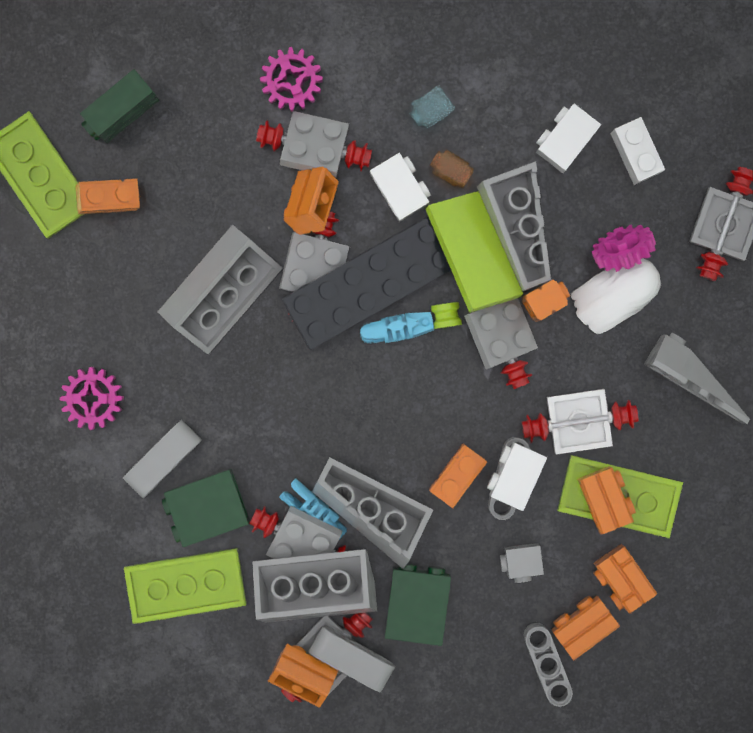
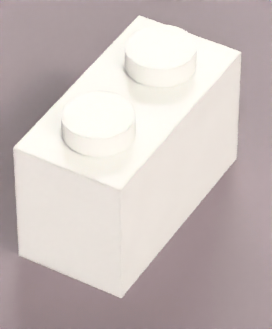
(567, 138)
(637, 151)
(400, 187)
(517, 475)

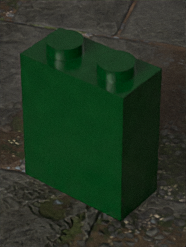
(118, 107)
(205, 508)
(418, 605)

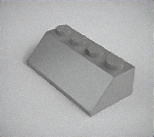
(219, 290)
(314, 586)

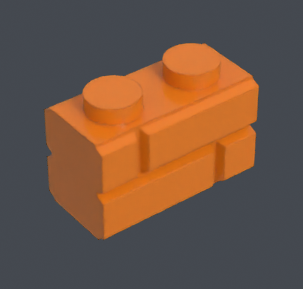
(107, 196)
(311, 200)
(546, 300)
(457, 475)
(606, 499)
(624, 578)
(584, 627)
(303, 675)

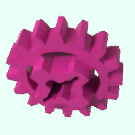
(304, 74)
(624, 248)
(80, 398)

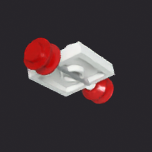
(579, 421)

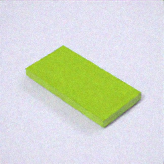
(38, 175)
(474, 251)
(651, 495)
(185, 585)

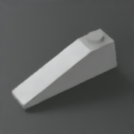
(684, 368)

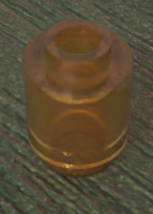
(451, 168)

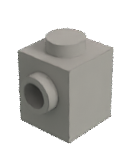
(522, 562)

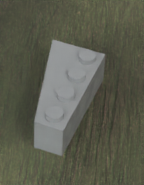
(516, 214)
(375, 510)

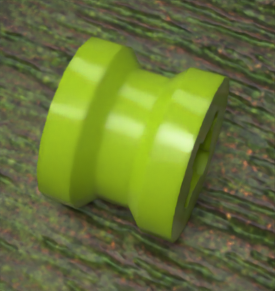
(446, 315)

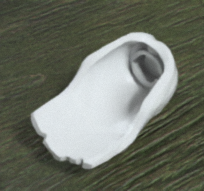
(616, 295)

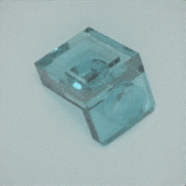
(431, 108)

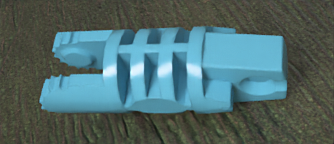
(397, 327)
(313, 505)

